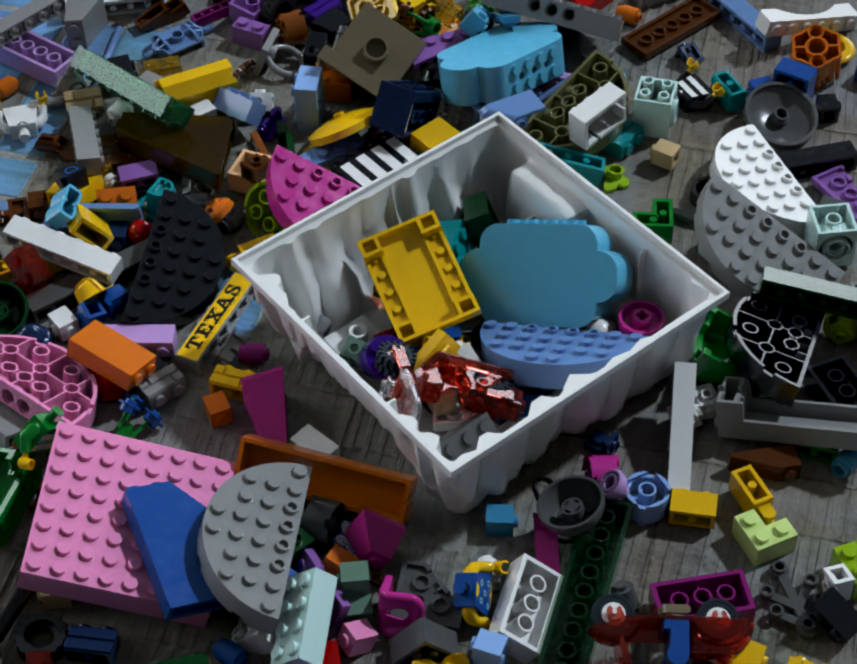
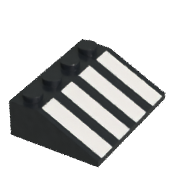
(373, 159)

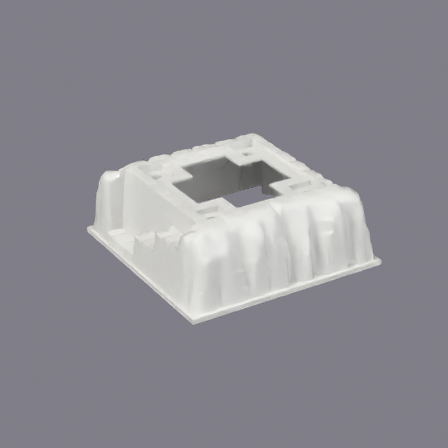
(321, 271)

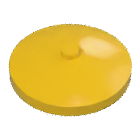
(341, 126)

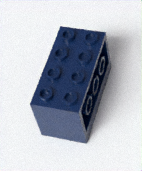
(404, 107)

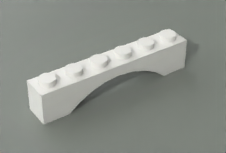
(781, 23)

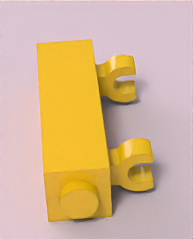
(437, 342)

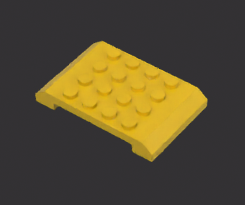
(418, 278)

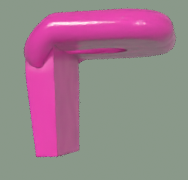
(390, 600)

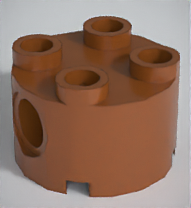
(292, 28)

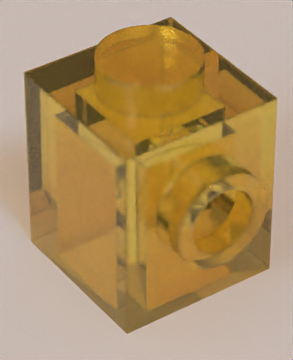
(448, 13)

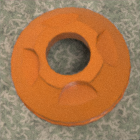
(219, 208)

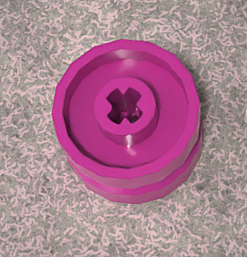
(640, 317)

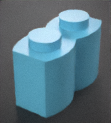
(63, 206)

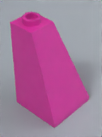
(266, 403)

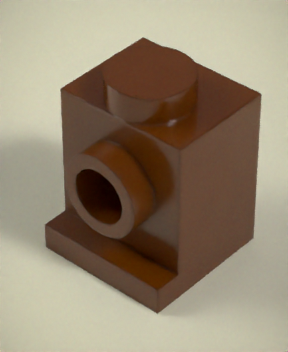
(255, 168)
(37, 205)

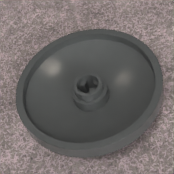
(781, 114)

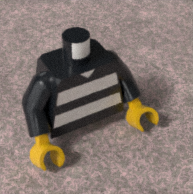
(694, 92)

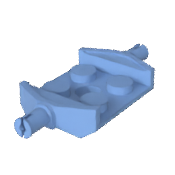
(177, 40)

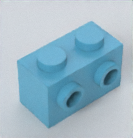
(476, 20)

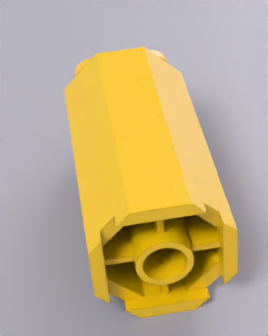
(199, 82)

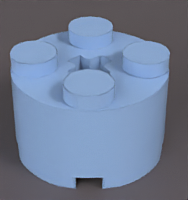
(649, 497)

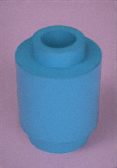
(844, 463)

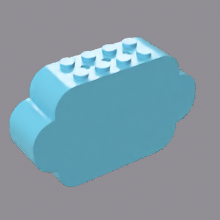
(500, 63)
(547, 273)

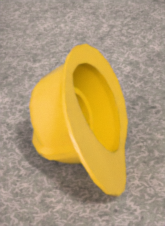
(88, 289)

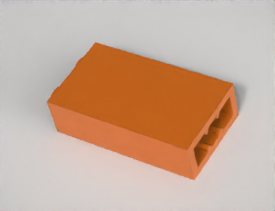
(111, 355)

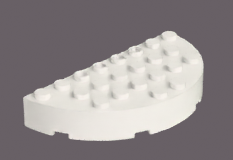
(759, 174)

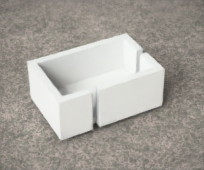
(597, 114)

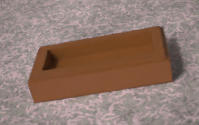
(257, 143)

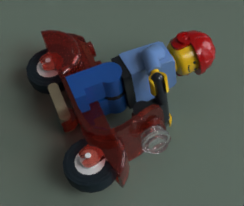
(710, 635)

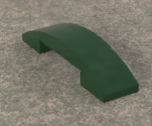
(285, 137)

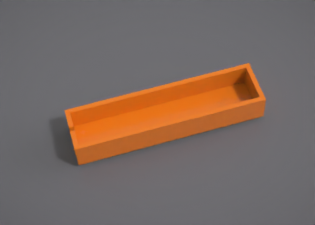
(337, 477)

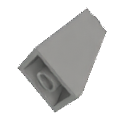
(84, 21)

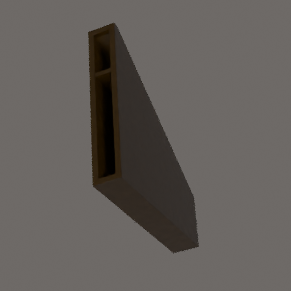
(193, 152)

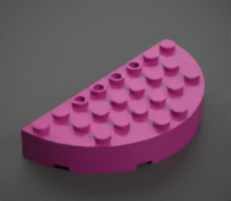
(301, 187)

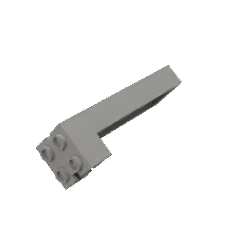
(765, 420)

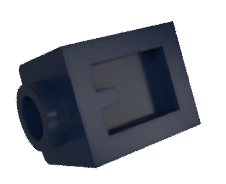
(689, 50)
(601, 443)

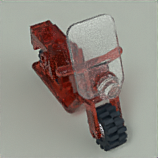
(487, 392)

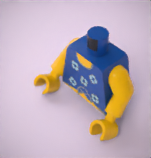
(474, 591)

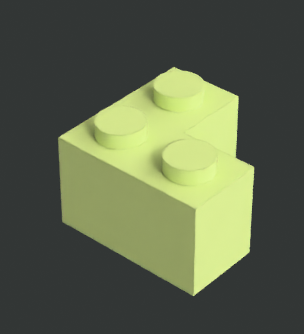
(763, 541)

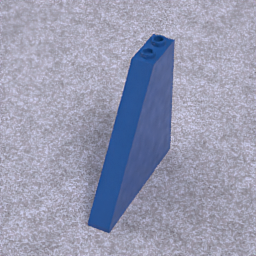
(166, 533)

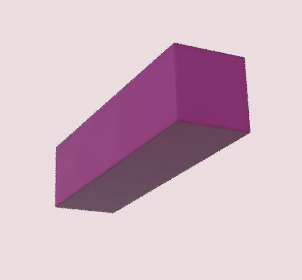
(211, 14)

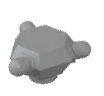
(69, 81)

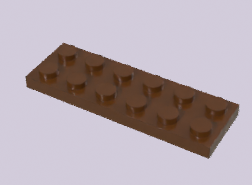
(670, 27)

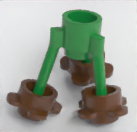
(426, 15)

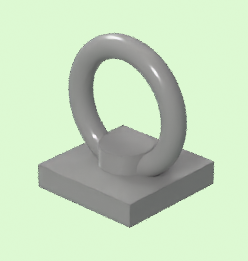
(269, 52)

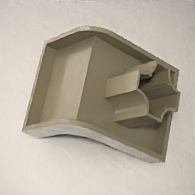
(373, 50)

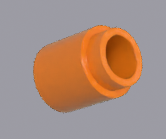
(630, 14)
(8, 86)

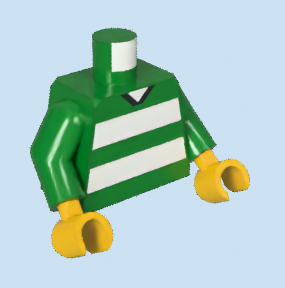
(37, 436)

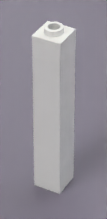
(681, 425)

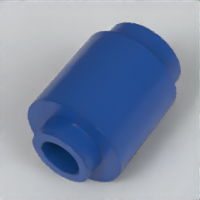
(229, 652)

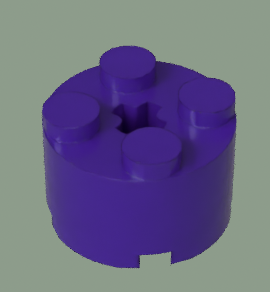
(368, 355)

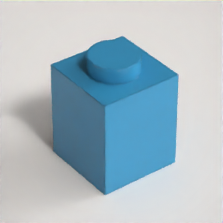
(500, 520)

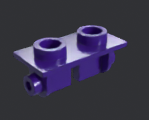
(269, 127)

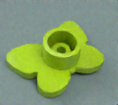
(614, 178)

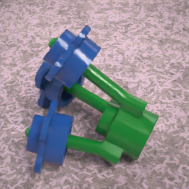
(133, 405)

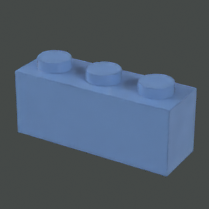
(239, 105)

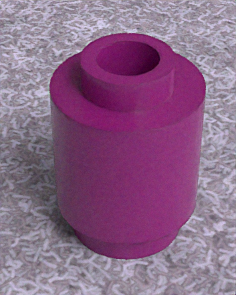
(253, 353)

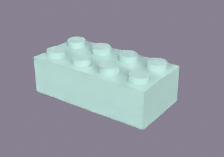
(304, 618)

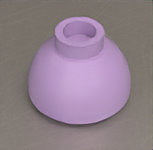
(614, 484)

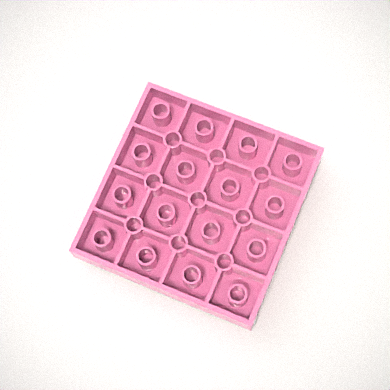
(79, 530)

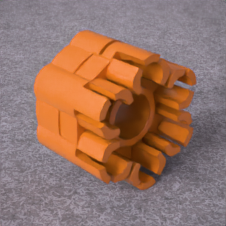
(818, 49)

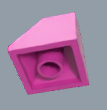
(374, 537)

